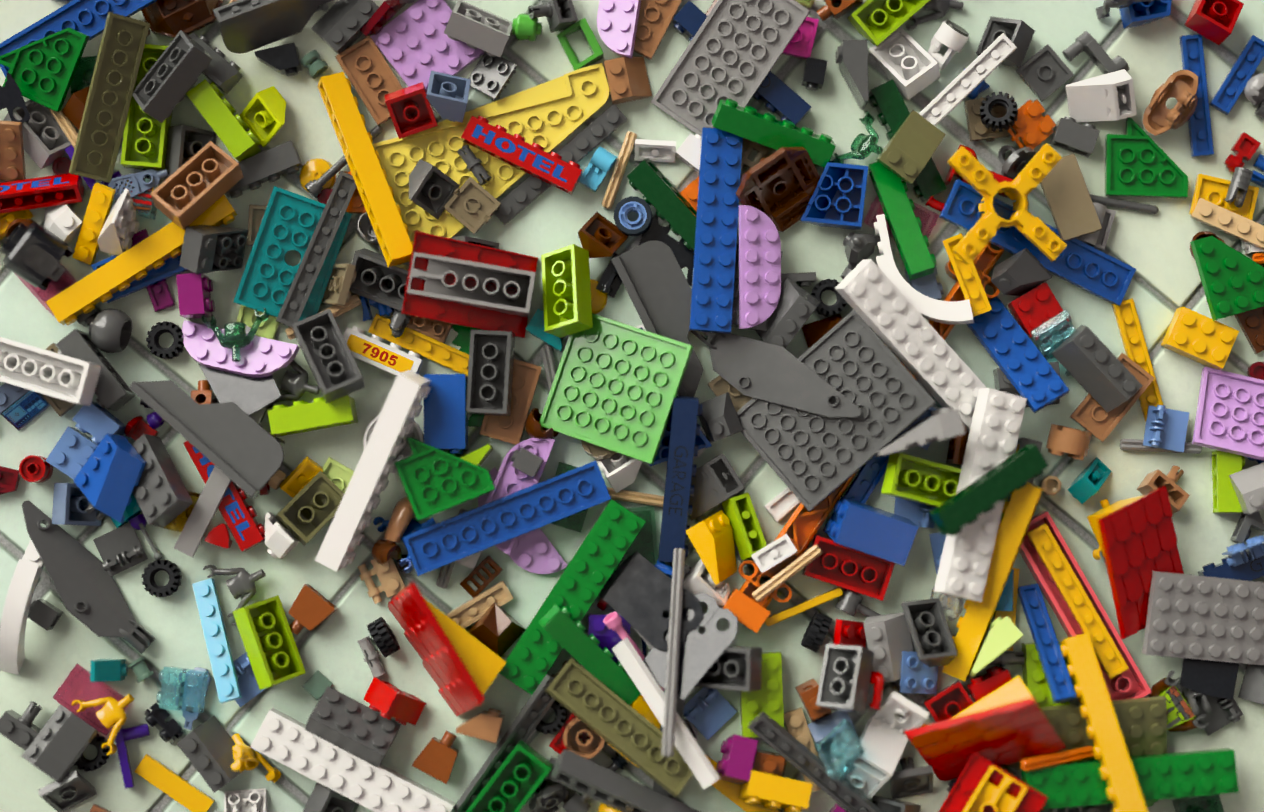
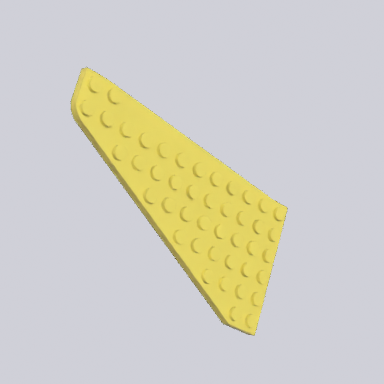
(539, 114)

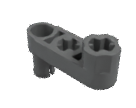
(1088, 44)

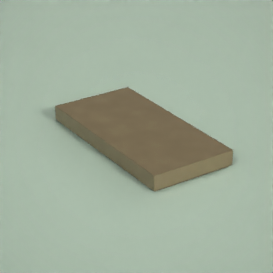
(1070, 200)

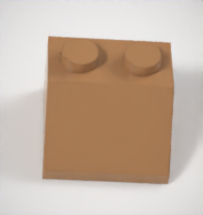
(627, 79)
(483, 725)

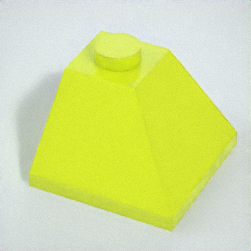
(265, 114)

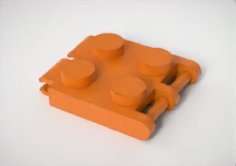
(1031, 125)

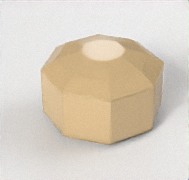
(277, 479)
(1051, 485)

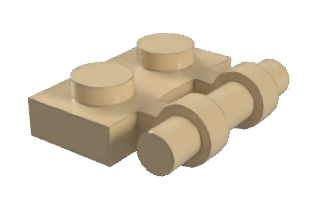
(388, 575)

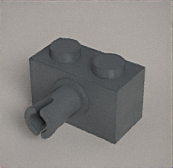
(559, 13)
(20, 728)

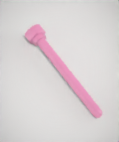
(613, 622)

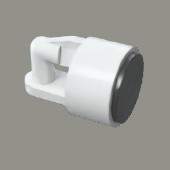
(952, 37)

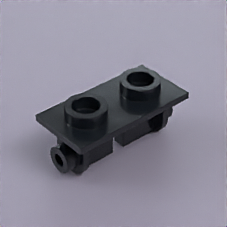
(610, 280)
(157, 719)

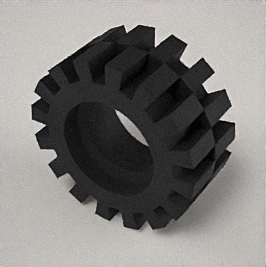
(998, 100)
(823, 309)
(153, 340)
(174, 578)
(816, 632)
(383, 637)
(559, 721)
(99, 760)

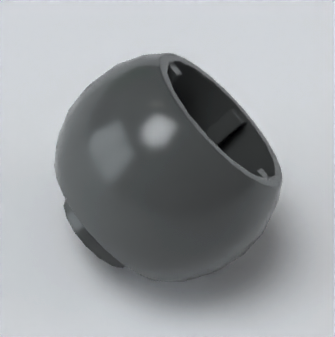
(110, 330)

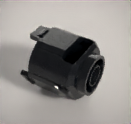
(35, 254)

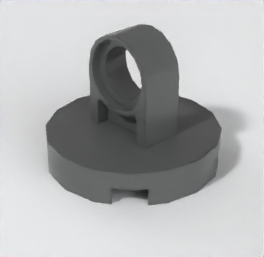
(1016, 161)
(548, 797)

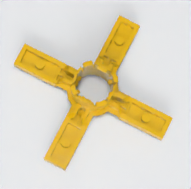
(987, 226)

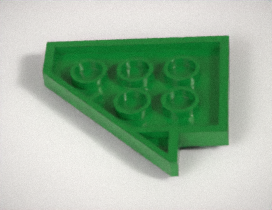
(47, 66)
(1140, 167)
(1228, 278)
(439, 479)

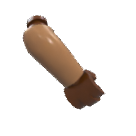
(397, 525)

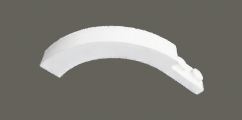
(932, 309)
(17, 609)

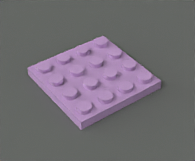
(417, 43)
(1230, 413)

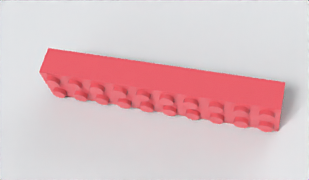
(1125, 685)

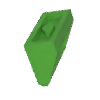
(590, 39)

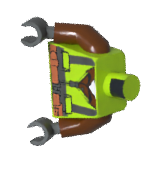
(1179, 714)

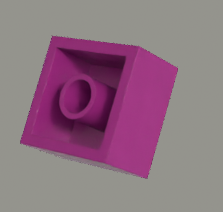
(195, 295)
(736, 759)

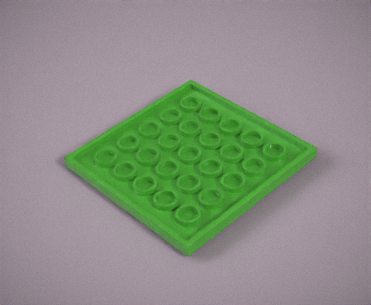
(616, 387)

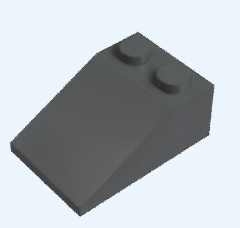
(853, 65)

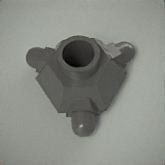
(859, 247)

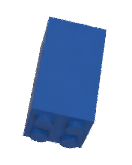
(446, 413)
(872, 530)

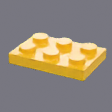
(1215, 191)

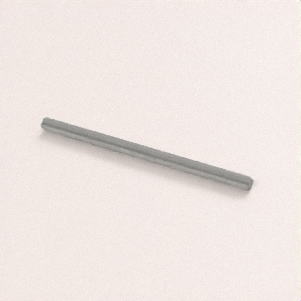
(673, 652)

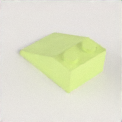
(1000, 638)

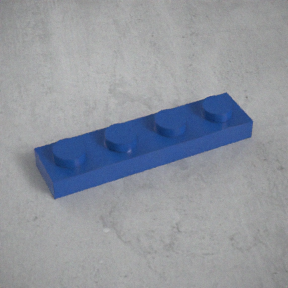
(1239, 75)

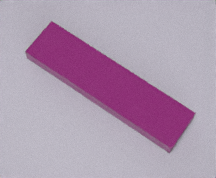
(159, 292)

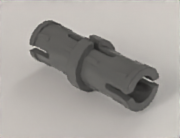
(474, 164)

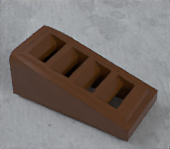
(493, 564)

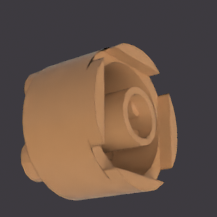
(1068, 440)
(573, 743)

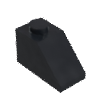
(281, 58)

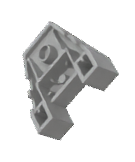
(939, 426)

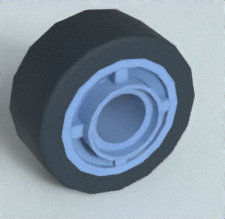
(628, 205)

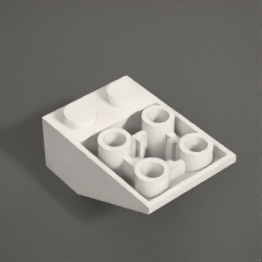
(1102, 98)
(119, 226)
(246, 800)

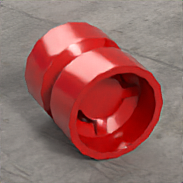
(35, 469)

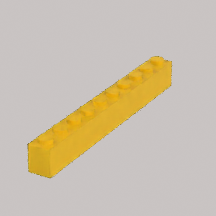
(366, 169)
(131, 265)
(978, 615)
(1102, 724)

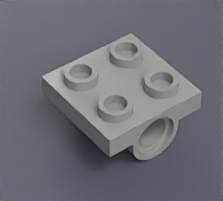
(1099, 239)

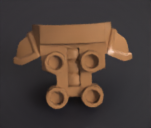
(1181, 86)

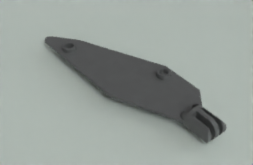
(773, 375)
(83, 582)

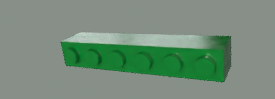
(771, 132)
(902, 221)
(588, 653)

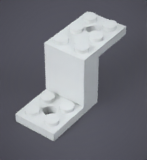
(884, 743)

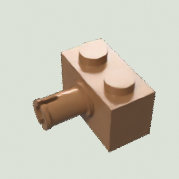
(1158, 479)

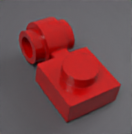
(1244, 149)

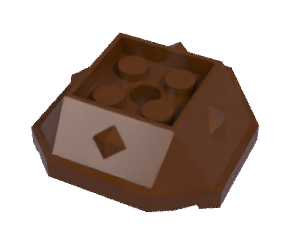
(171, 16)
(780, 185)

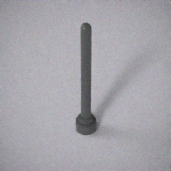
(315, 186)
(1124, 204)

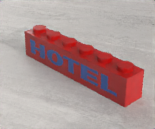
(522, 154)
(41, 192)
(233, 506)

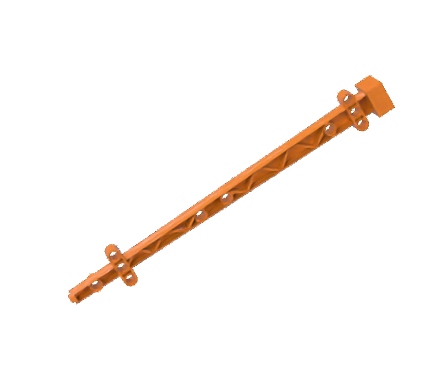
(804, 524)

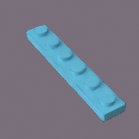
(216, 640)

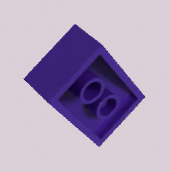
(607, 637)

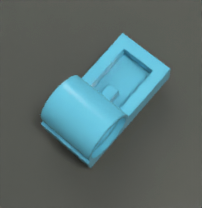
(597, 168)

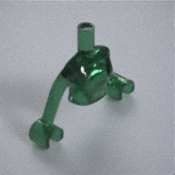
(863, 144)
(235, 334)

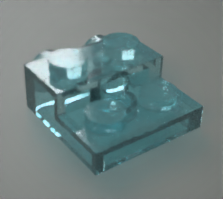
(1052, 333)
(182, 689)
(840, 750)

